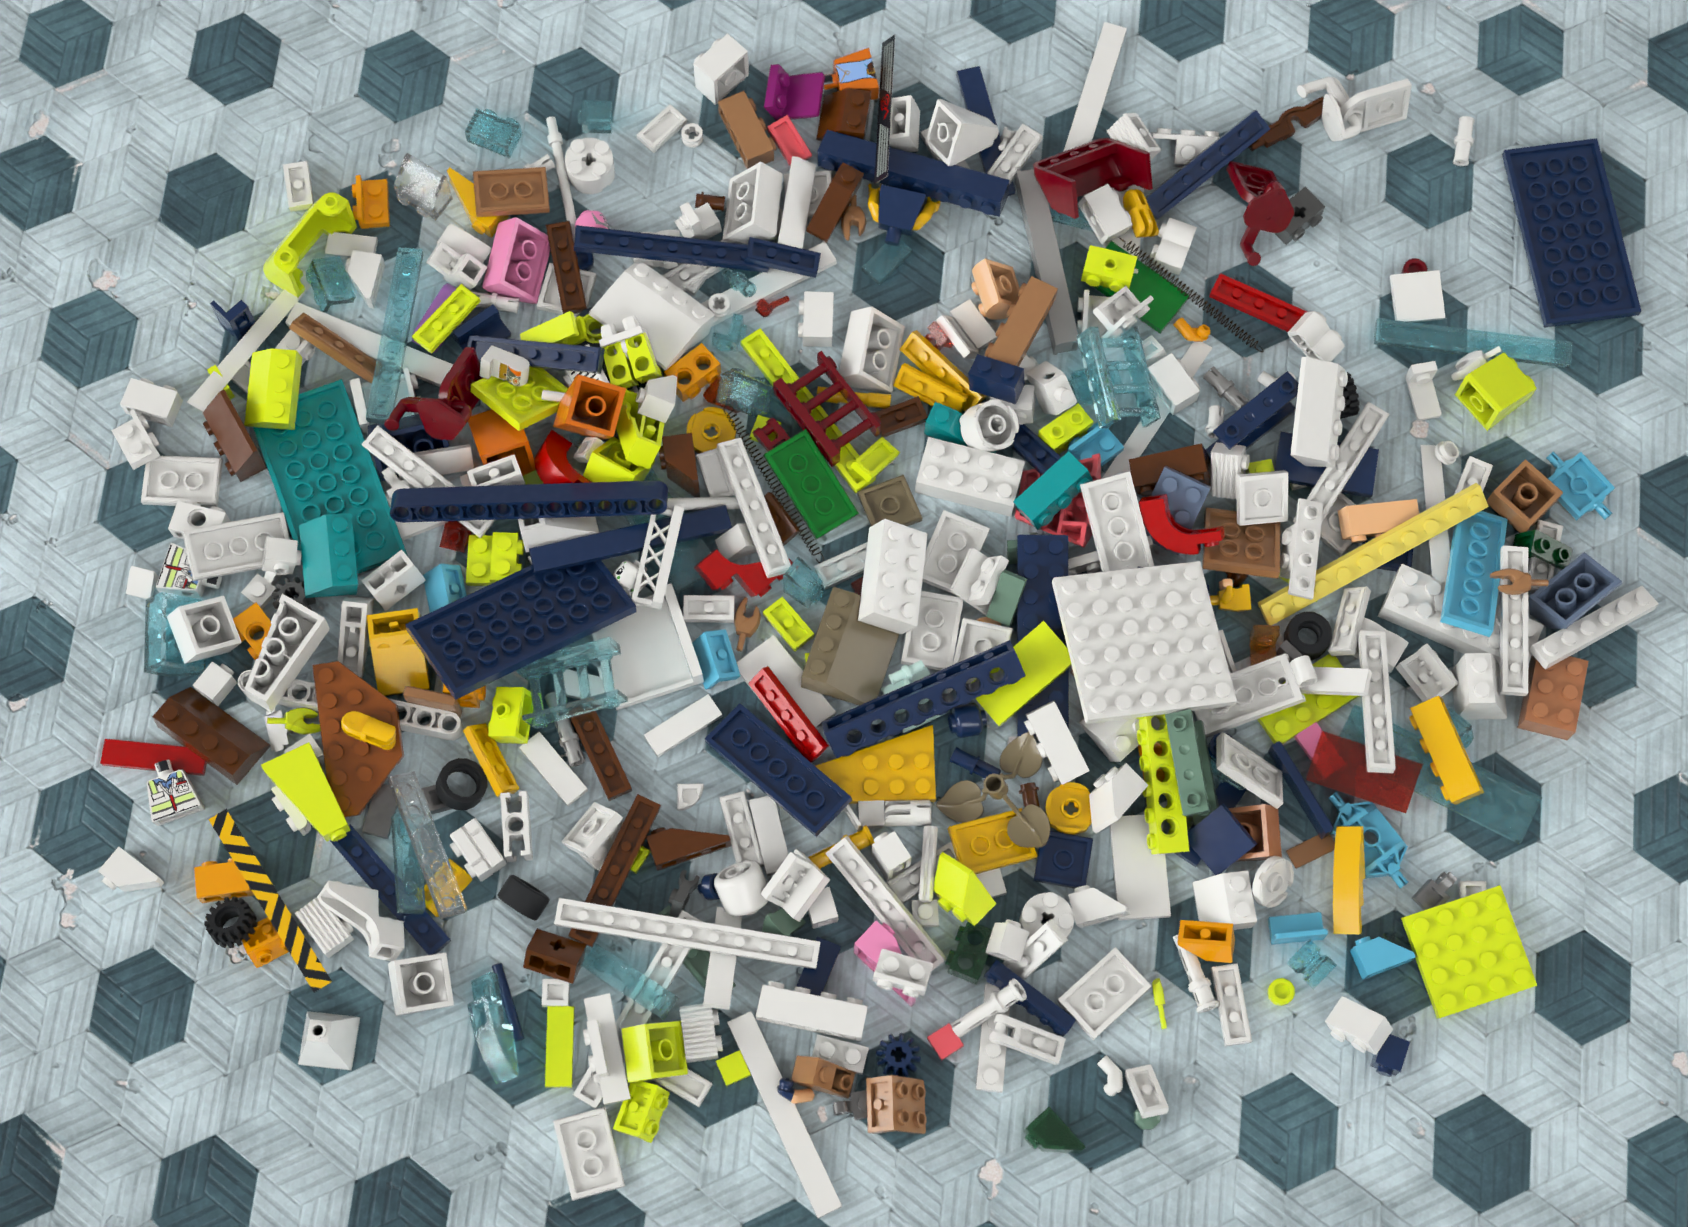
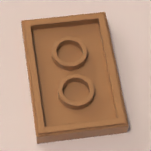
(511, 192)

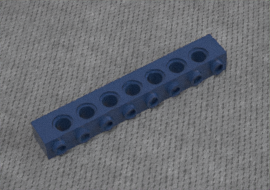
(929, 687)

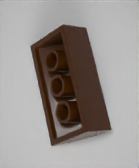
(210, 733)

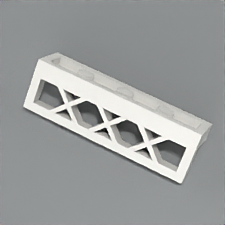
(667, 557)

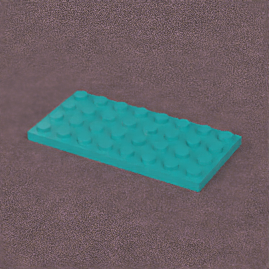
(328, 471)

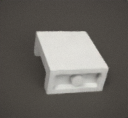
(362, 391)

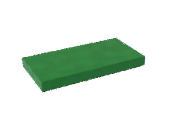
(1147, 283)
(810, 484)

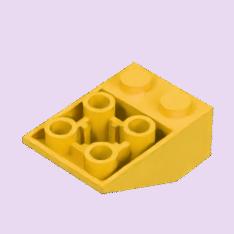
(395, 654)

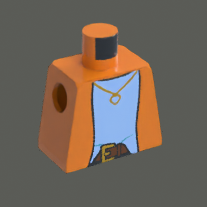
(854, 72)

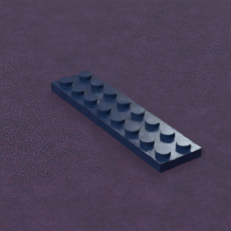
(1039, 561)

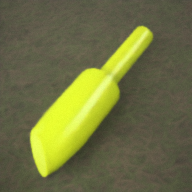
(1159, 1000)

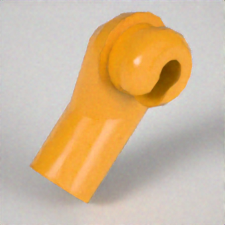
(1192, 333)

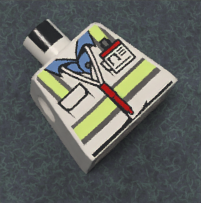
(177, 575)
(171, 795)

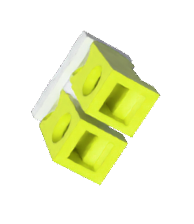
(628, 354)

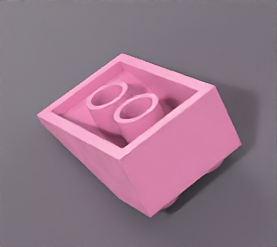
(869, 947)

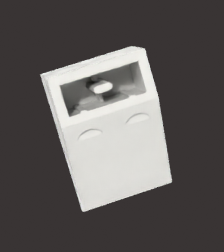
(546, 531)

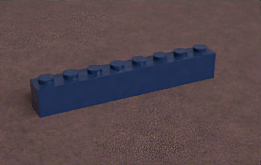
(917, 174)

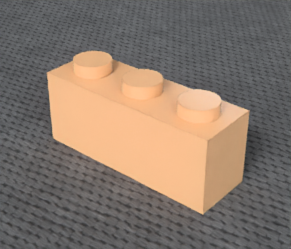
(1374, 519)

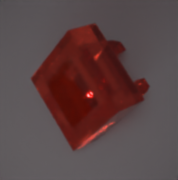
(941, 338)

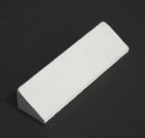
(797, 203)

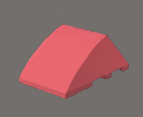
(1074, 518)

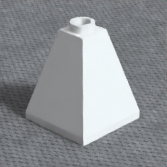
(958, 132)
(329, 1040)

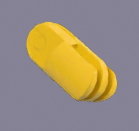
(1140, 213)
(369, 729)

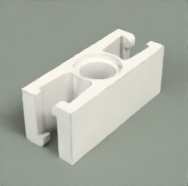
(508, 819)

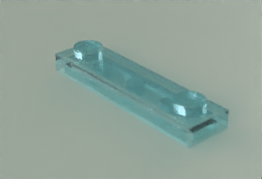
(408, 873)
(629, 981)

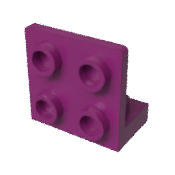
(794, 94)

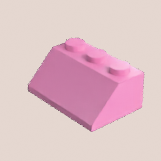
(517, 261)

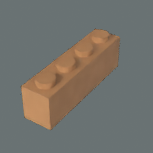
(1023, 322)

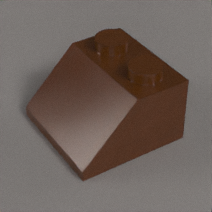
(845, 113)
(679, 460)

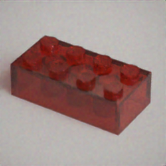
(1343, 767)

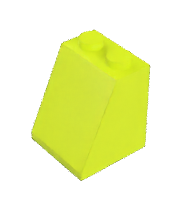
(1495, 390)

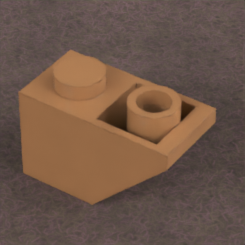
(823, 1076)

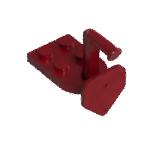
(1267, 207)
(449, 413)

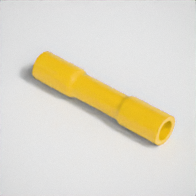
(869, 399)

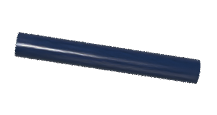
(508, 1002)

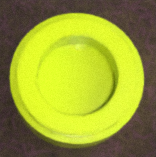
(1281, 991)

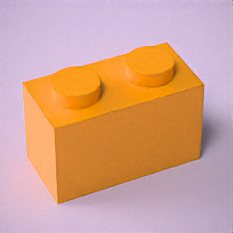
(220, 881)

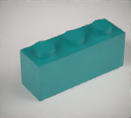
(1052, 491)

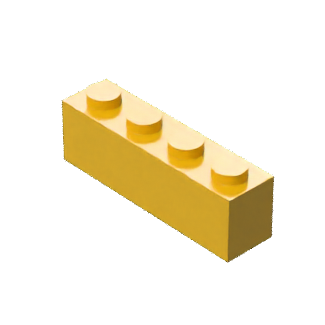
(1446, 750)

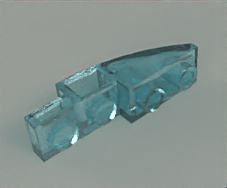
(491, 1033)

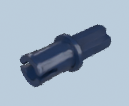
(973, 763)

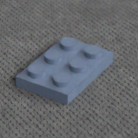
(1184, 497)

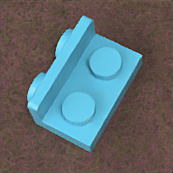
(1096, 442)

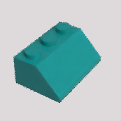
(329, 556)

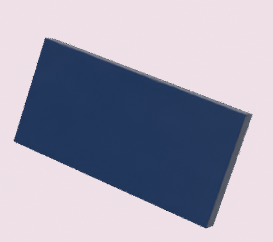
(1360, 483)

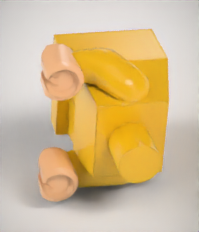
(1231, 598)

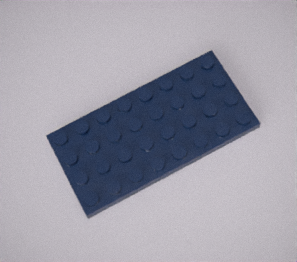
(1571, 233)
(517, 623)

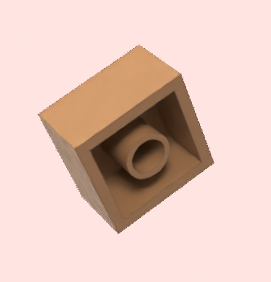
(1524, 497)

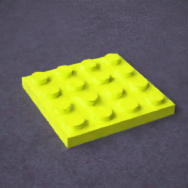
(1469, 952)

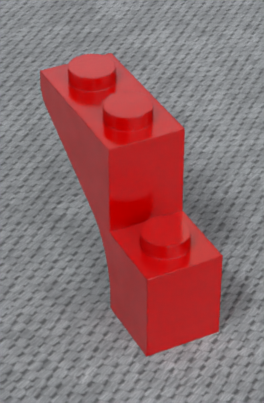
(718, 572)

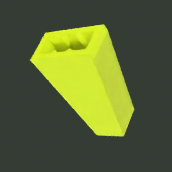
(307, 788)

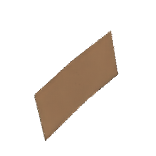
(1310, 850)

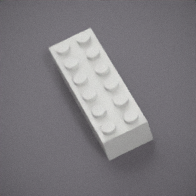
(1413, 608)

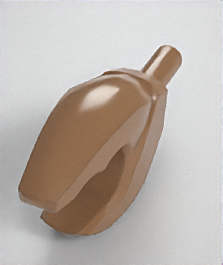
(853, 216)
(1520, 581)
(745, 626)

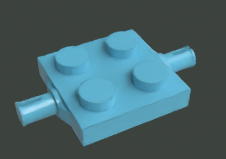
(1581, 485)

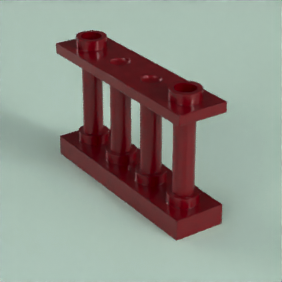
(801, 411)

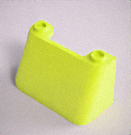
(326, 215)

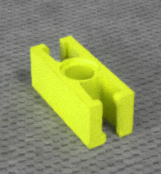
(559, 330)

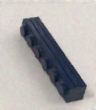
(1035, 1003)

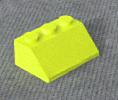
(273, 389)

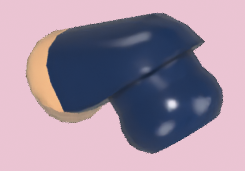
(795, 1096)

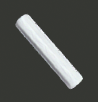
(928, 863)

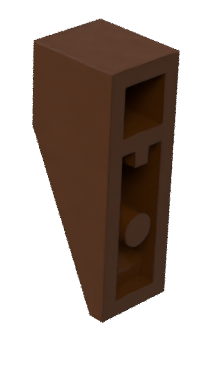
(835, 202)
(679, 845)

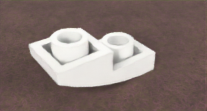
(464, 243)

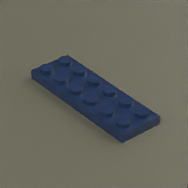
(778, 769)

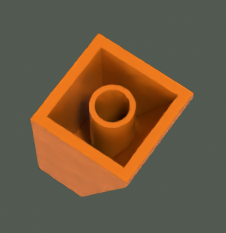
(590, 408)
(499, 439)

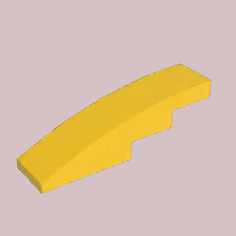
(1348, 880)

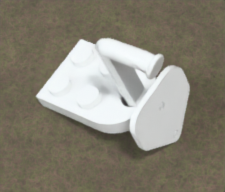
(1362, 111)

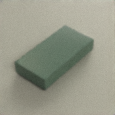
(1006, 597)

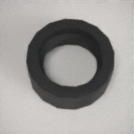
(468, 767)

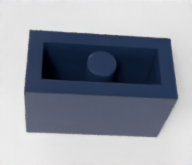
(996, 379)

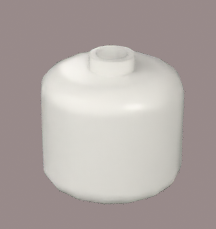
(741, 887)

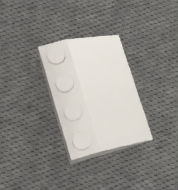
(666, 312)

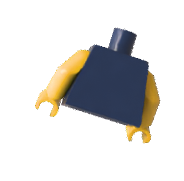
(899, 211)

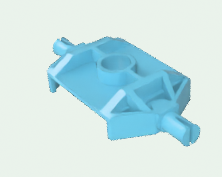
(1387, 853)

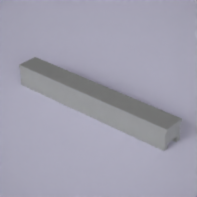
(1047, 260)

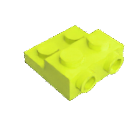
(492, 557)

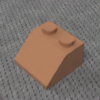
(1263, 827)

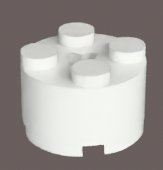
(589, 165)
(989, 426)
(1050, 907)

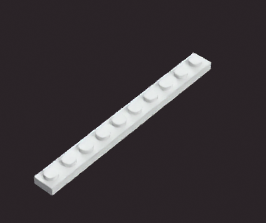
(687, 933)

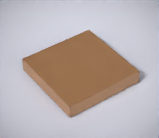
(432, 699)

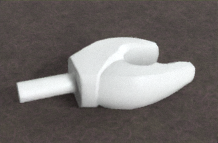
(1471, 362)

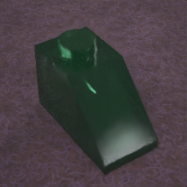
(1052, 1134)

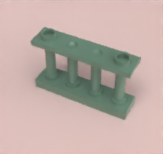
(1192, 765)

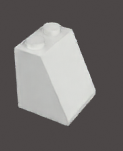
(1478, 688)

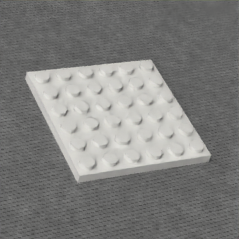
(1143, 642)

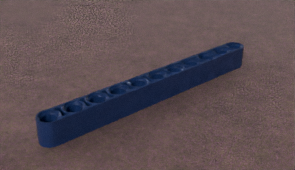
(529, 501)

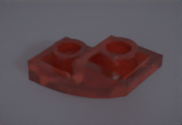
(455, 536)

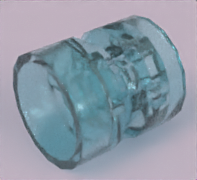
(1311, 964)

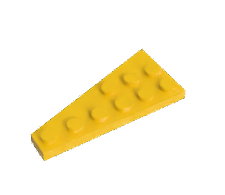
(889, 770)

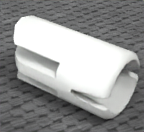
(907, 813)

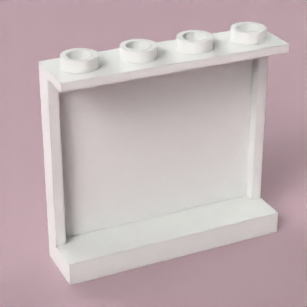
(654, 652)

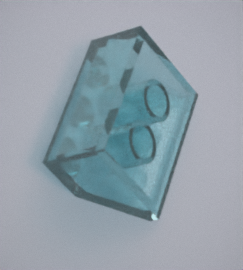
(161, 650)

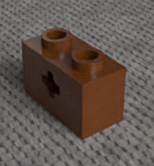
(554, 956)

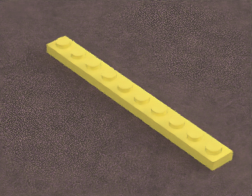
(1378, 551)

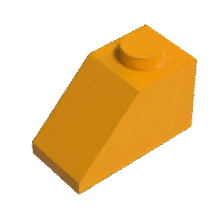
(1208, 940)

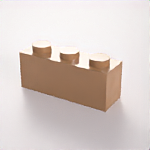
(746, 129)

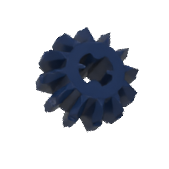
(906, 1052)

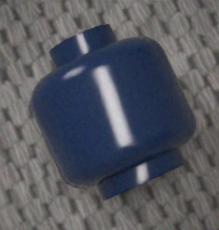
(967, 720)

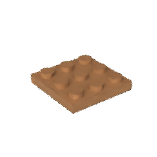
(1244, 548)

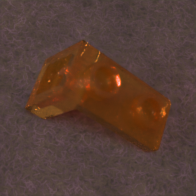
(1263, 643)

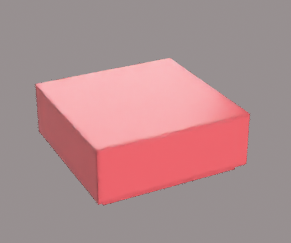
(945, 1042)

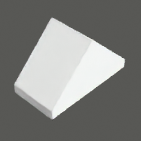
(736, 543)

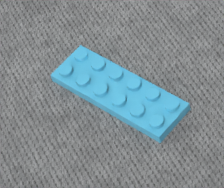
(1469, 589)

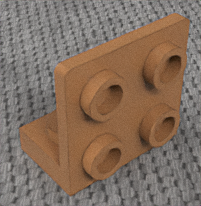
(895, 1105)

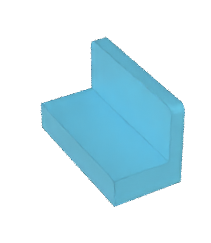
(443, 585)
(715, 657)
(1296, 928)

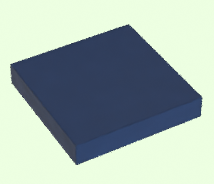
(1220, 839)
(1064, 860)

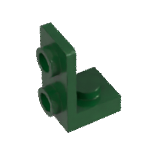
(1544, 548)

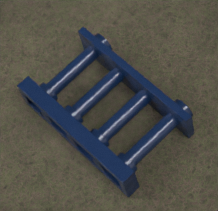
(1258, 415)

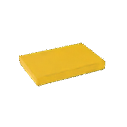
(986, 844)

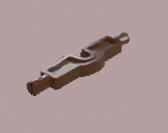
(1284, 128)

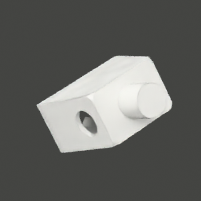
(1054, 392)

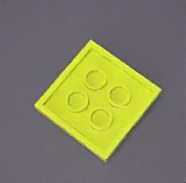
(519, 404)

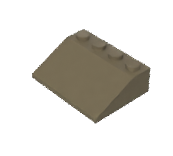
(847, 654)

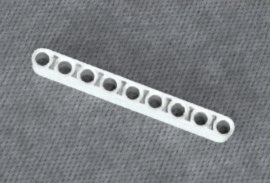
(408, 724)

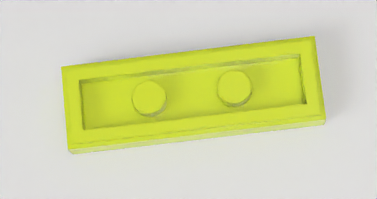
(446, 318)
(559, 1047)

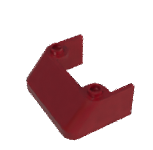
(1089, 168)

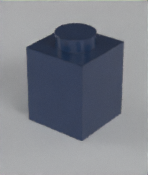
(1390, 1056)

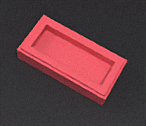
(788, 140)

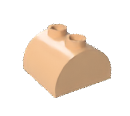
(996, 287)

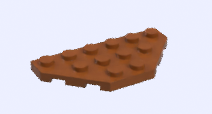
(353, 766)

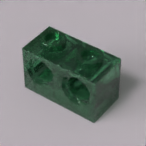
(974, 953)

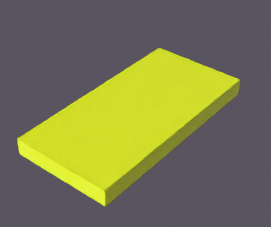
(1042, 659)

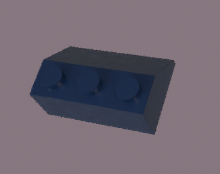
(411, 435)

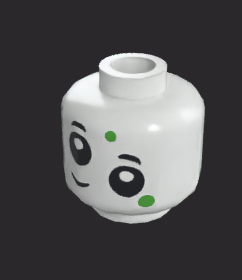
(627, 574)

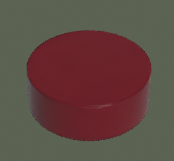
(1414, 265)

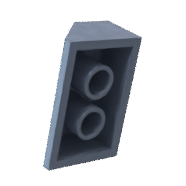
(1572, 593)

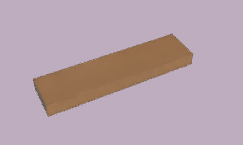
(334, 346)

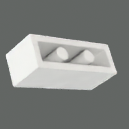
(1056, 743)

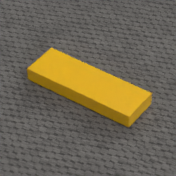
(928, 388)
(491, 759)

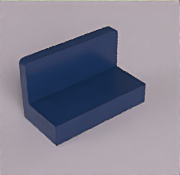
(236, 320)
(483, 324)

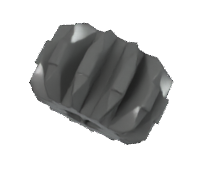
(290, 589)

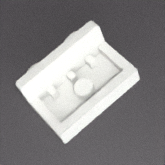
(1427, 674)

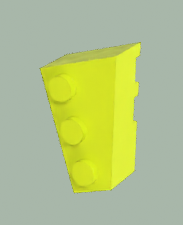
(637, 433)

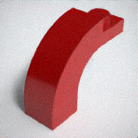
(552, 461)
(1169, 533)

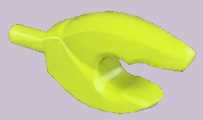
(294, 721)

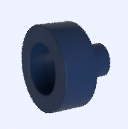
(707, 887)

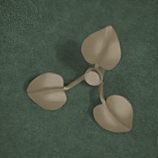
(964, 798)

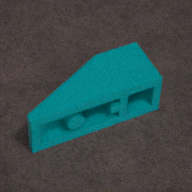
(945, 425)

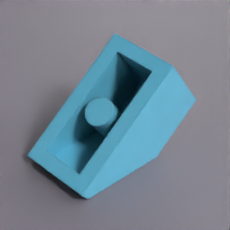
(1378, 956)

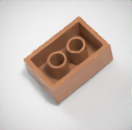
(1553, 697)

